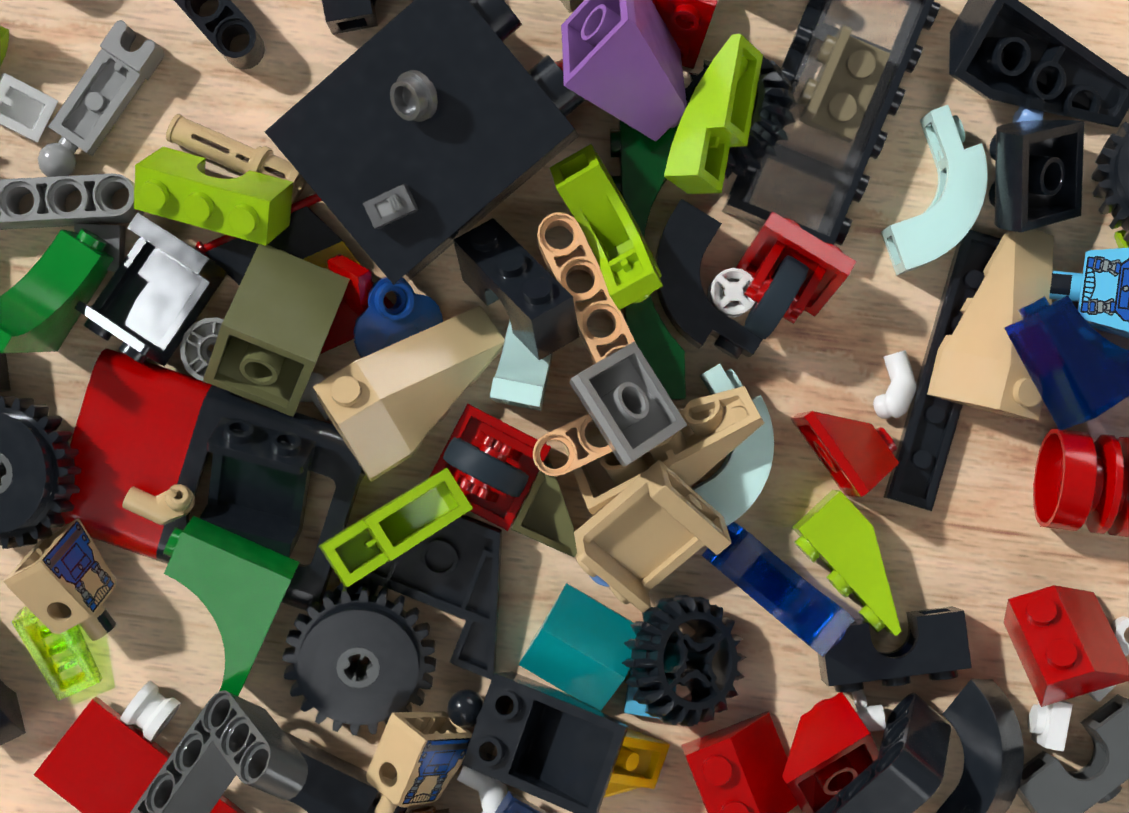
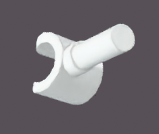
(871, 716)

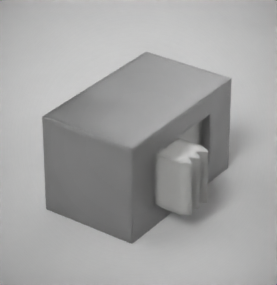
(390, 206)

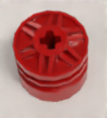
(1082, 483)

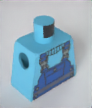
(1099, 289)

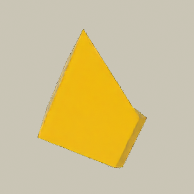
(637, 763)

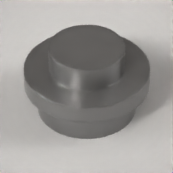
(414, 96)

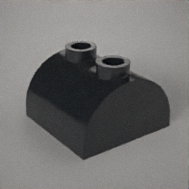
(1037, 173)

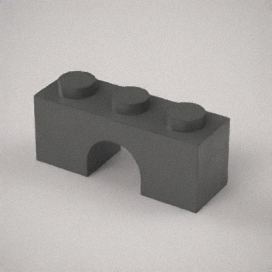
(1052, 789)

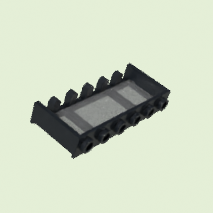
(814, 171)

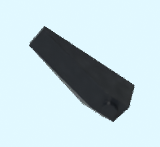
(1030, 63)

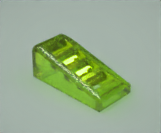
(42, 653)

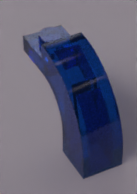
(781, 591)

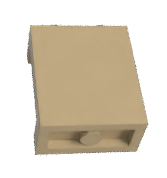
(648, 534)

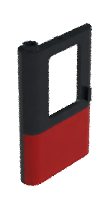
(153, 432)

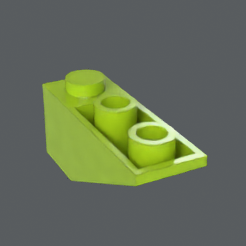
(849, 548)

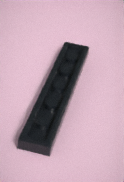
(933, 420)

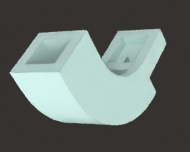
(956, 201)
(747, 466)

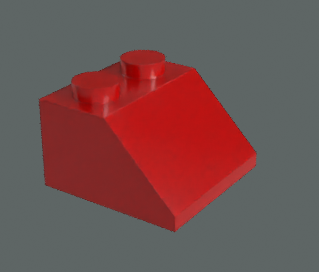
(1064, 643)
(741, 768)

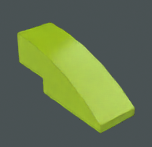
(715, 118)
(395, 527)

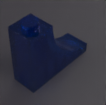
(1069, 361)

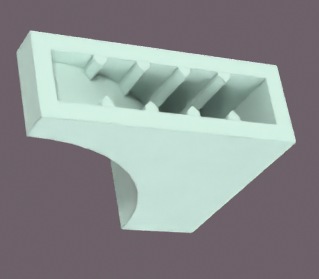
(520, 375)

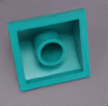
(581, 648)

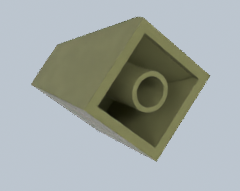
(275, 329)

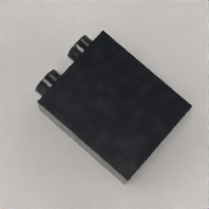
(479, 147)

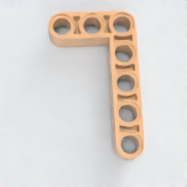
(597, 300)

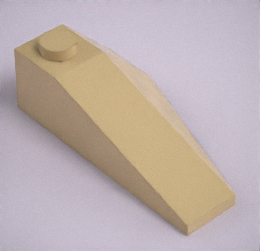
(978, 360)

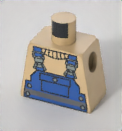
(66, 582)
(416, 759)

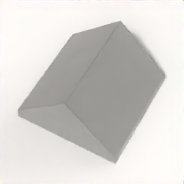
(627, 403)

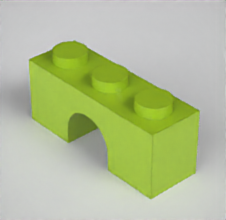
(243, 207)

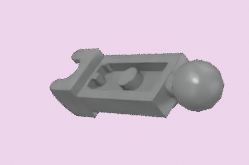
(99, 98)

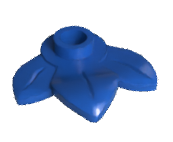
(382, 326)

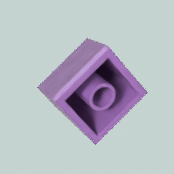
(625, 63)

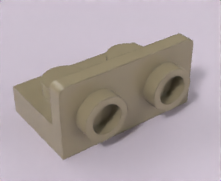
(843, 86)

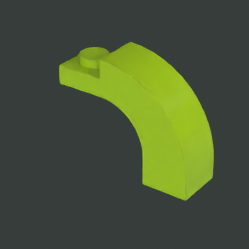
(608, 227)

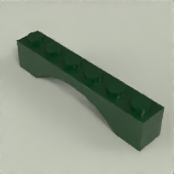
(639, 183)

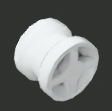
(735, 283)
(150, 711)

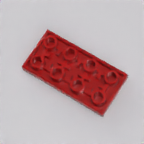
(106, 764)

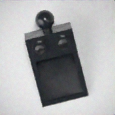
(544, 745)

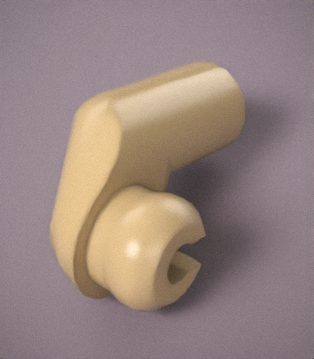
(161, 508)

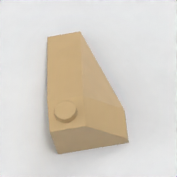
(401, 392)
(712, 431)

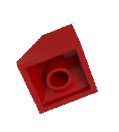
(849, 450)
(827, 752)

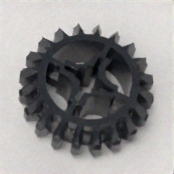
(768, 118)
(668, 657)

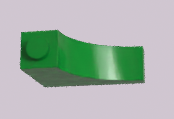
(41, 305)
(236, 583)

